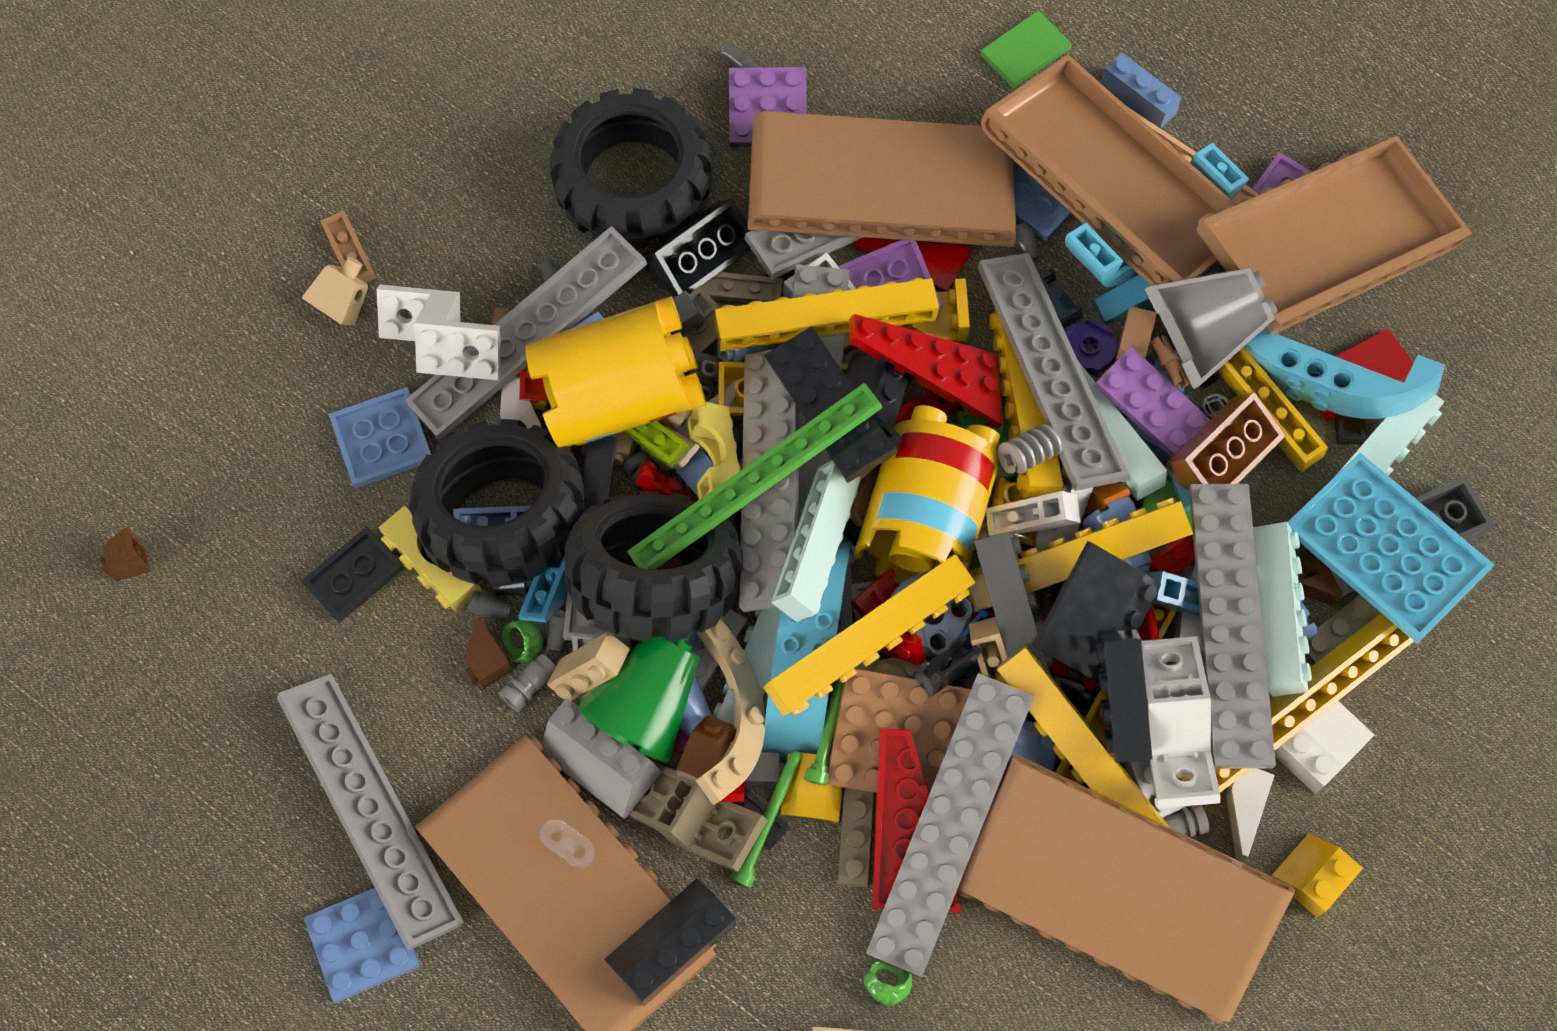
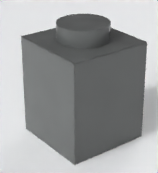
(688, 312)
(766, 772)

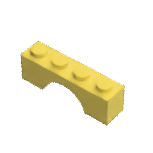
(713, 430)
(401, 535)

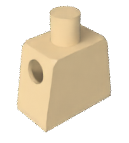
(338, 292)

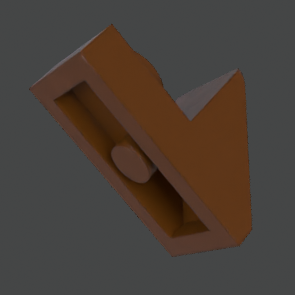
(1321, 583)

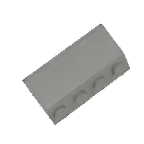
(596, 760)

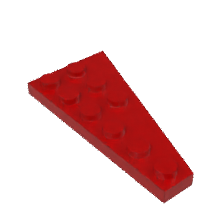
(939, 364)
(898, 809)

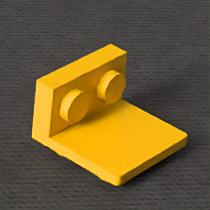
(952, 318)

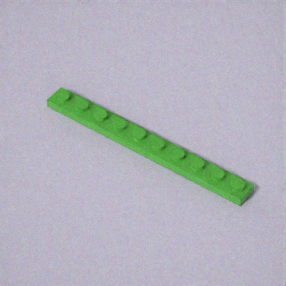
(755, 478)

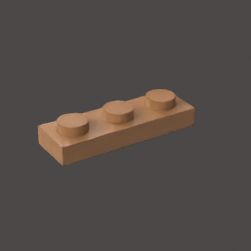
(346, 243)

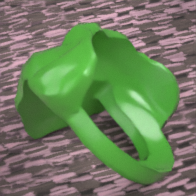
(532, 641)
(885, 993)

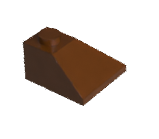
(705, 747)

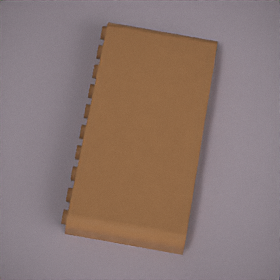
(1109, 171)
(880, 179)
(1336, 230)
(1124, 889)
(550, 911)

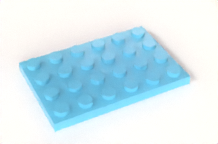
(1389, 547)

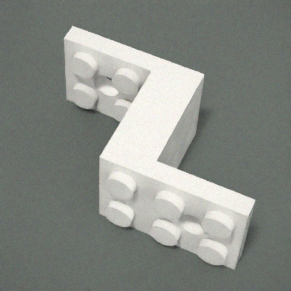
(438, 332)
(1179, 723)

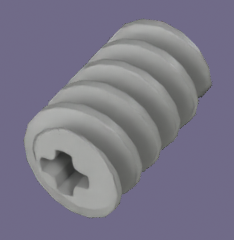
(1029, 449)

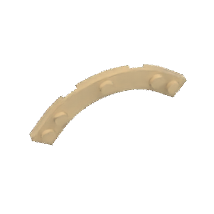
(748, 714)

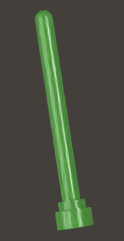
(818, 771)
(745, 873)

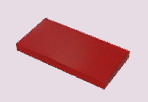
(942, 259)
(1380, 354)

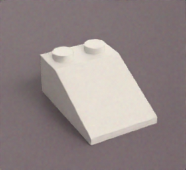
(1324, 746)

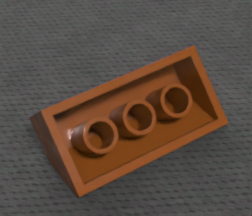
(1227, 444)

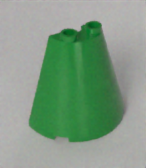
(645, 697)

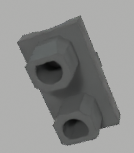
(706, 371)

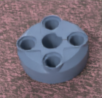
(946, 627)

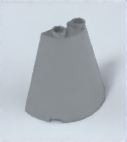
(1212, 317)

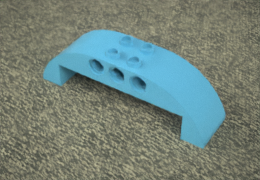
(1106, 264)
(1339, 384)
(794, 643)

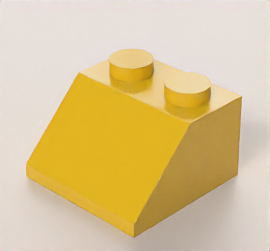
(1317, 873)

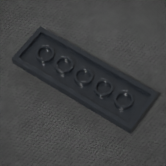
(815, 385)

